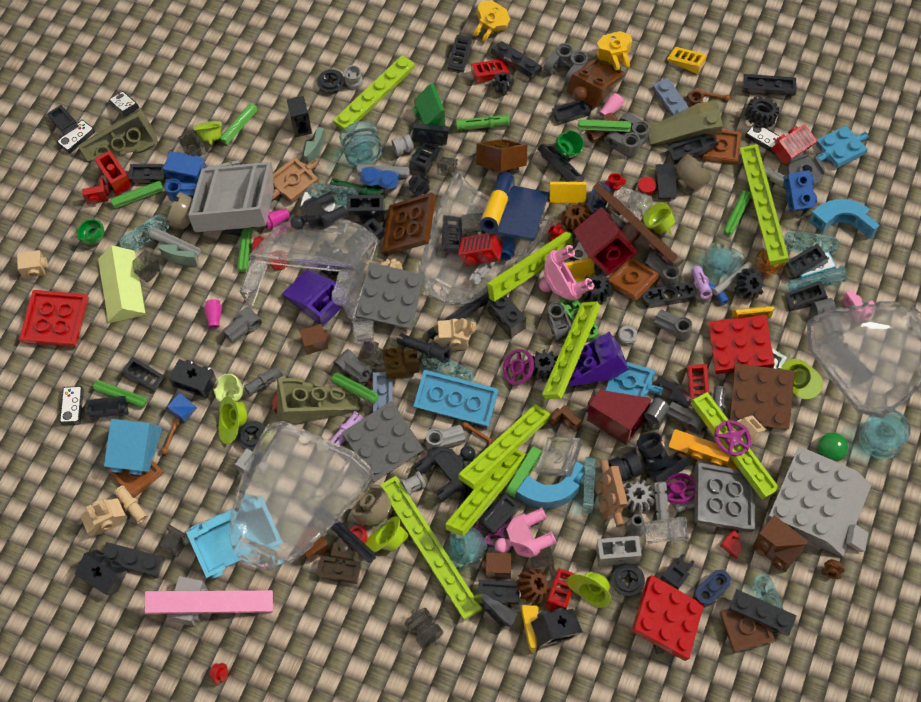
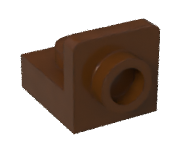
(568, 418)

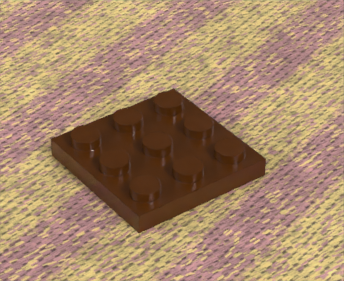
(409, 224)
(762, 393)

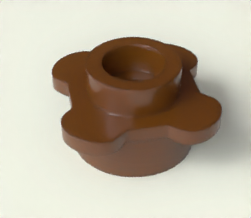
(694, 95)
(833, 569)

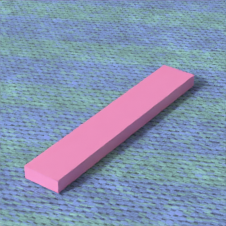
(208, 602)

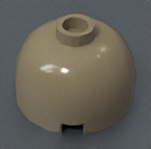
(691, 173)
(179, 212)
(372, 506)

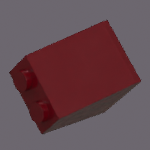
(604, 241)
(617, 413)

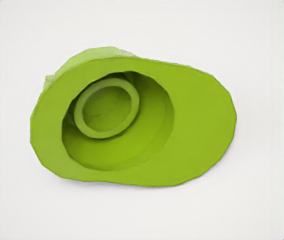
(209, 131)
(659, 218)
(807, 380)
(231, 418)
(388, 536)
(592, 588)

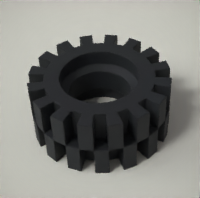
(762, 112)

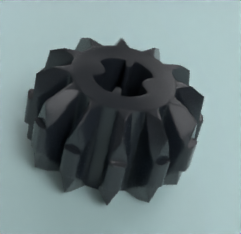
(749, 283)
(601, 289)
(543, 365)

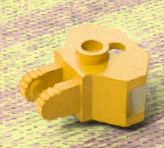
(491, 18)
(615, 50)

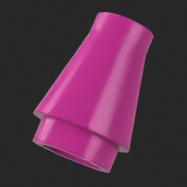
(276, 218)
(213, 313)

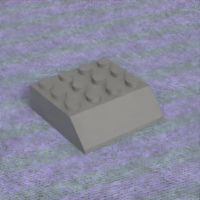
(232, 197)
(820, 500)

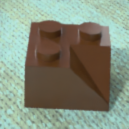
(501, 155)
(779, 544)

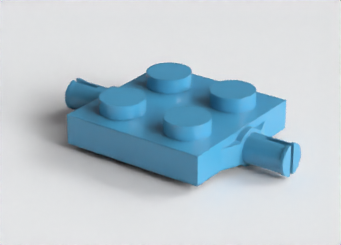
(841, 146)
(635, 382)

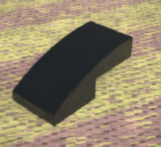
(666, 181)
(678, 392)

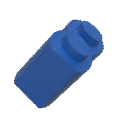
(375, 176)

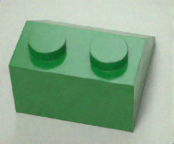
(429, 107)

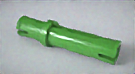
(485, 122)

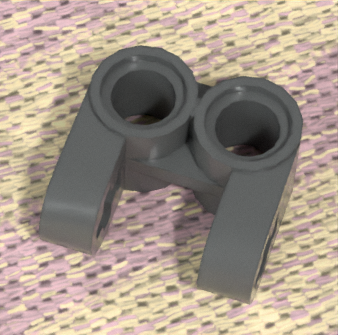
(565, 57)
(632, 141)

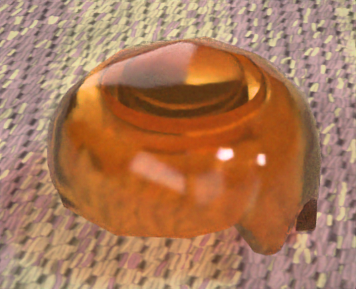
(763, 263)

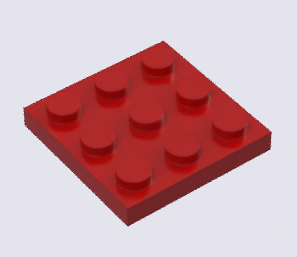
(54, 318)
(741, 342)
(667, 618)

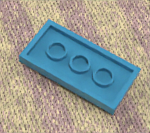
(456, 398)

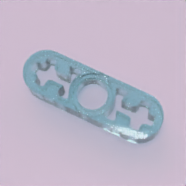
(337, 189)
(146, 226)
(806, 236)
(462, 370)
(589, 482)
(759, 590)

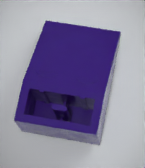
(313, 296)
(599, 361)

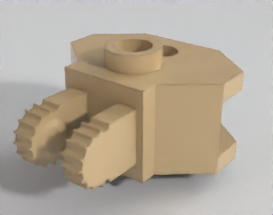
(454, 333)
(103, 516)

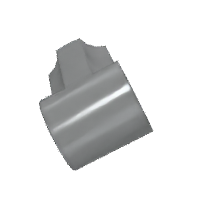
(446, 437)

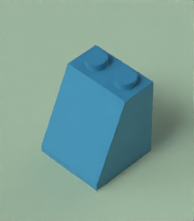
(131, 446)

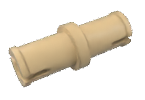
(130, 504)

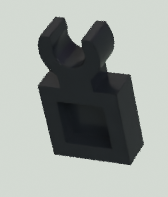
(677, 573)

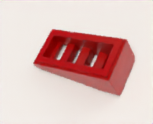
(485, 76)
(697, 368)
(555, 602)

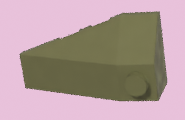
(687, 124)
(125, 136)
(307, 402)

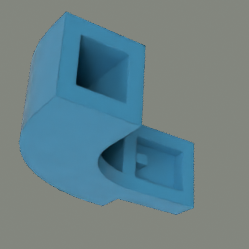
(844, 211)
(550, 496)

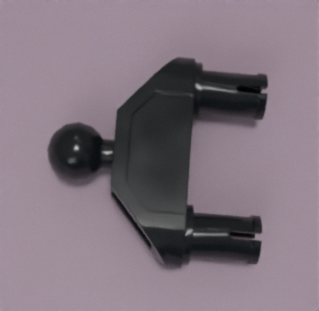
(315, 215)
(450, 464)

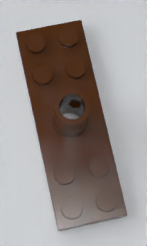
(634, 227)

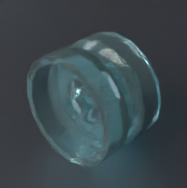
(361, 143)
(885, 435)

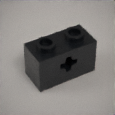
(299, 116)
(365, 207)
(507, 316)
(192, 378)
(101, 572)
(556, 626)

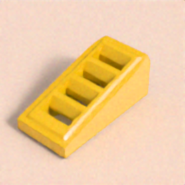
(690, 65)
(529, 614)

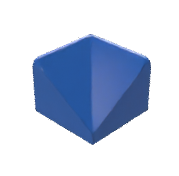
(181, 407)

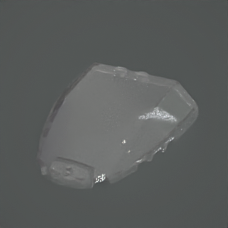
(445, 272)
(870, 353)
(292, 494)

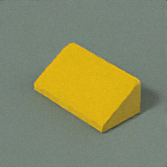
(567, 192)
(581, 268)
(753, 311)

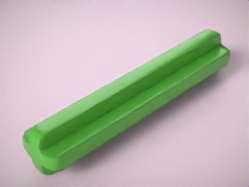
(238, 124)
(604, 125)
(136, 194)
(737, 213)
(244, 251)
(354, 388)
(114, 391)

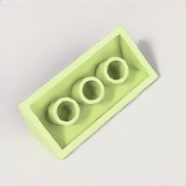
(120, 285)

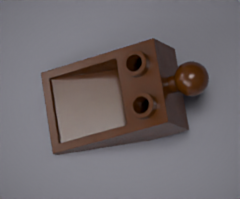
(594, 82)

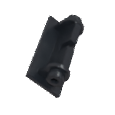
(106, 407)

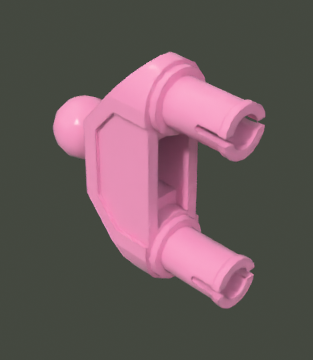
(559, 277)
(521, 537)

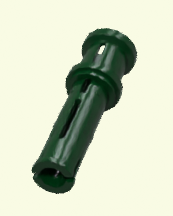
(362, 190)

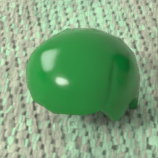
(569, 144)
(90, 232)
(832, 446)

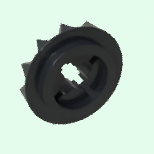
(323, 81)
(251, 428)
(635, 574)

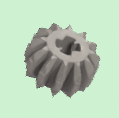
(643, 492)

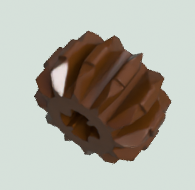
(575, 215)
(533, 585)

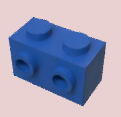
(183, 167)
(800, 191)

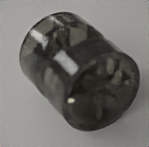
(421, 623)

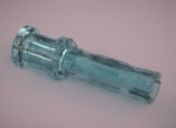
(828, 277)

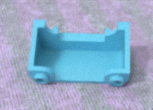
(212, 544)

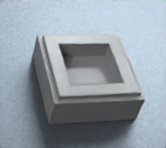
(857, 538)

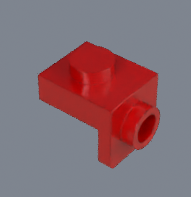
(97, 194)

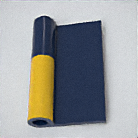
(513, 209)

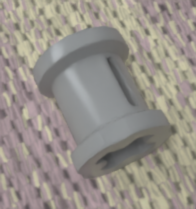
(413, 483)

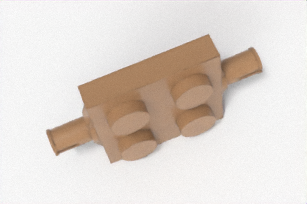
(294, 179)
(611, 493)

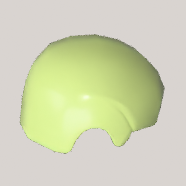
(228, 386)

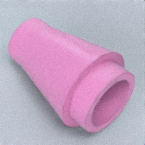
(612, 104)

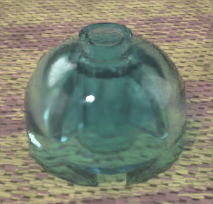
(723, 260)
(468, 548)

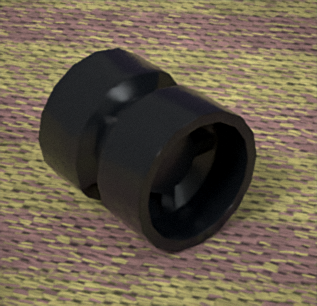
(652, 451)
(628, 465)

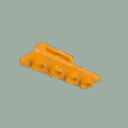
(700, 449)

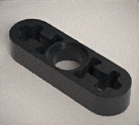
(653, 292)

